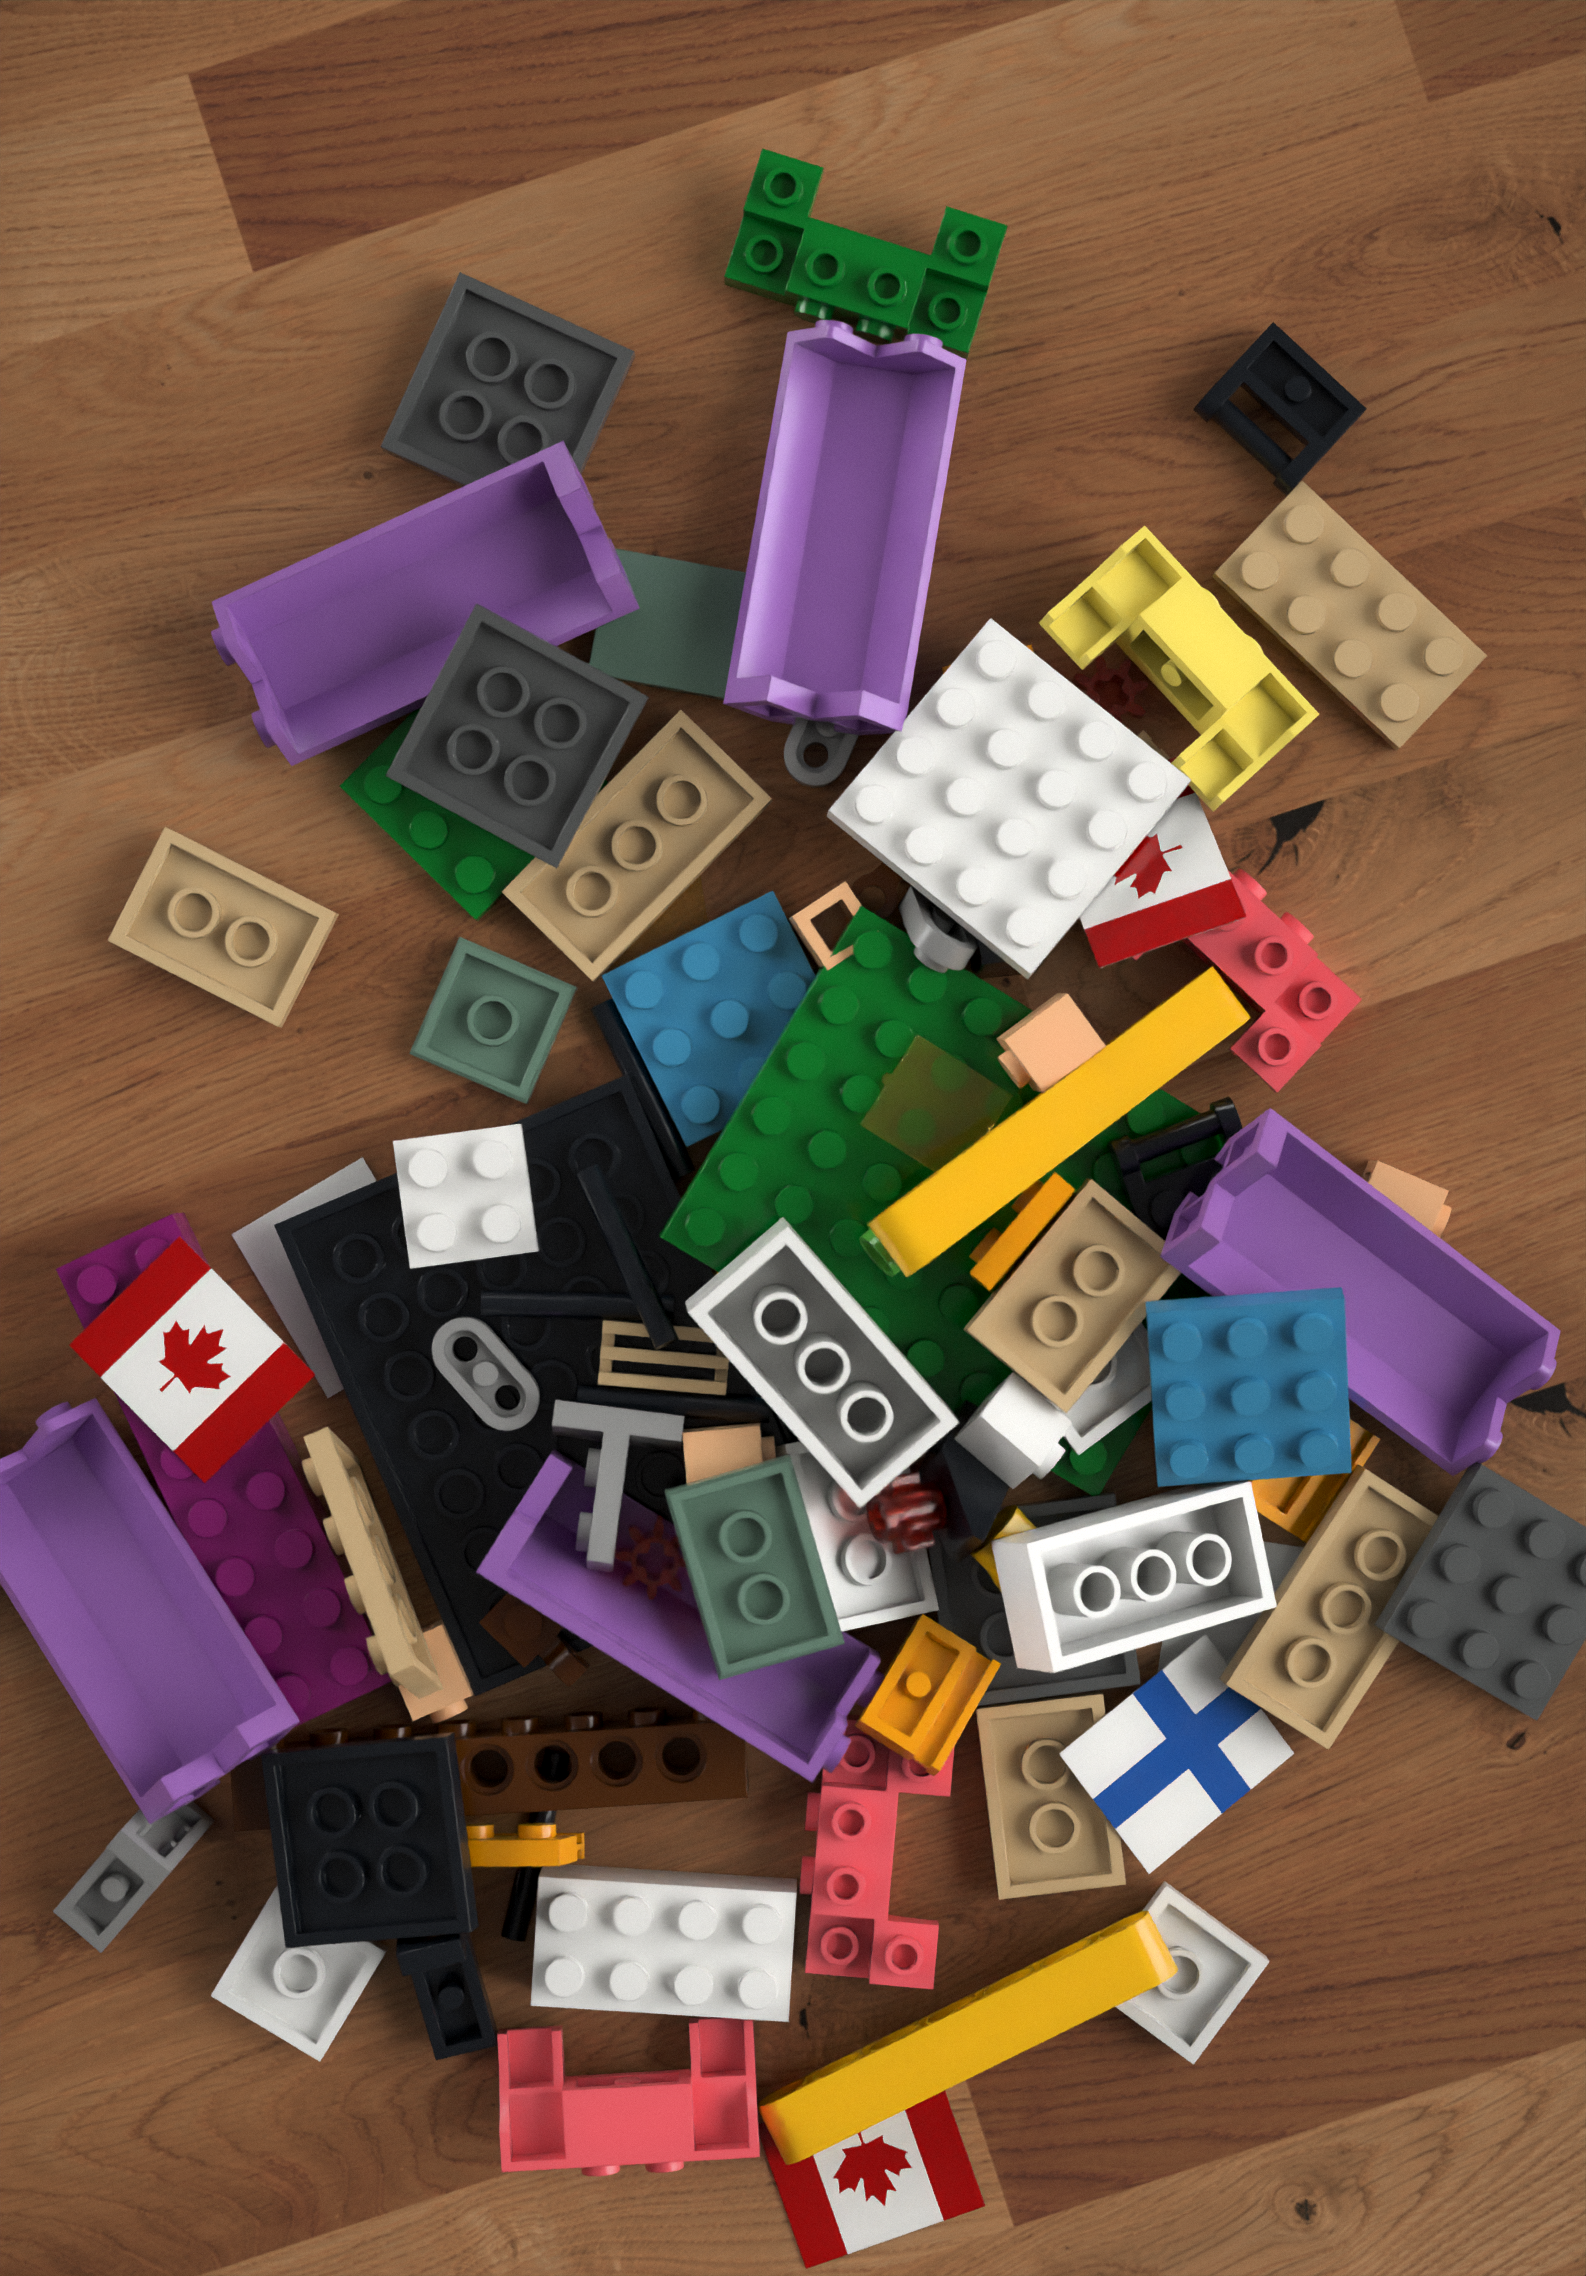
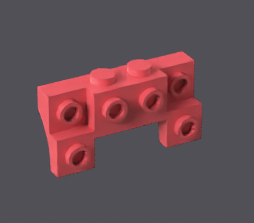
(1279, 976)
(853, 1868)
(631, 2115)

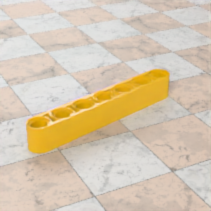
(1058, 1122)
(967, 2037)

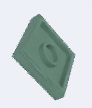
(493, 1020)

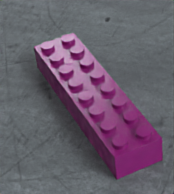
(252, 1521)

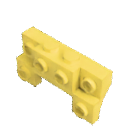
(1191, 655)

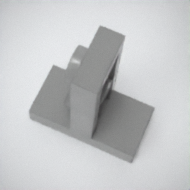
(607, 1466)
(130, 1872)

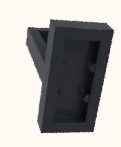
(449, 1992)

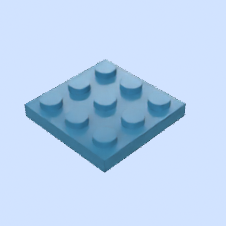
(712, 1009)
(1249, 1386)

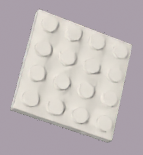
(1008, 798)

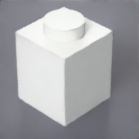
(1015, 1432)

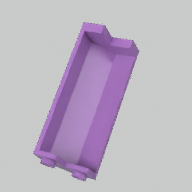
(845, 530)
(374, 618)
(1426, 1330)
(130, 1614)
(784, 1709)

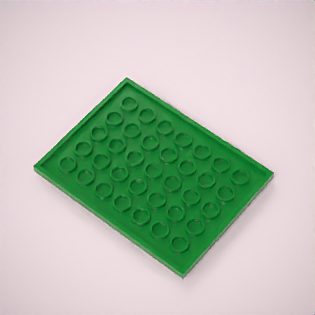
(806, 1158)

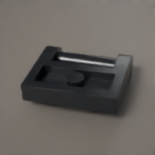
(1294, 393)
(1159, 1197)

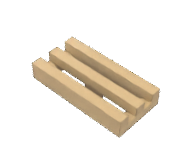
(609, 1353)

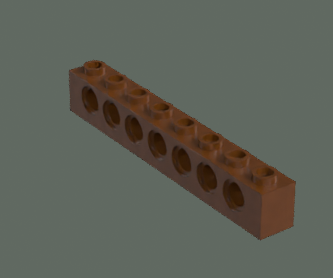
(716, 1775)

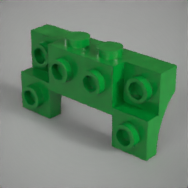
(858, 277)

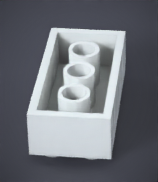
(821, 1362)
(1133, 1575)
(664, 1942)

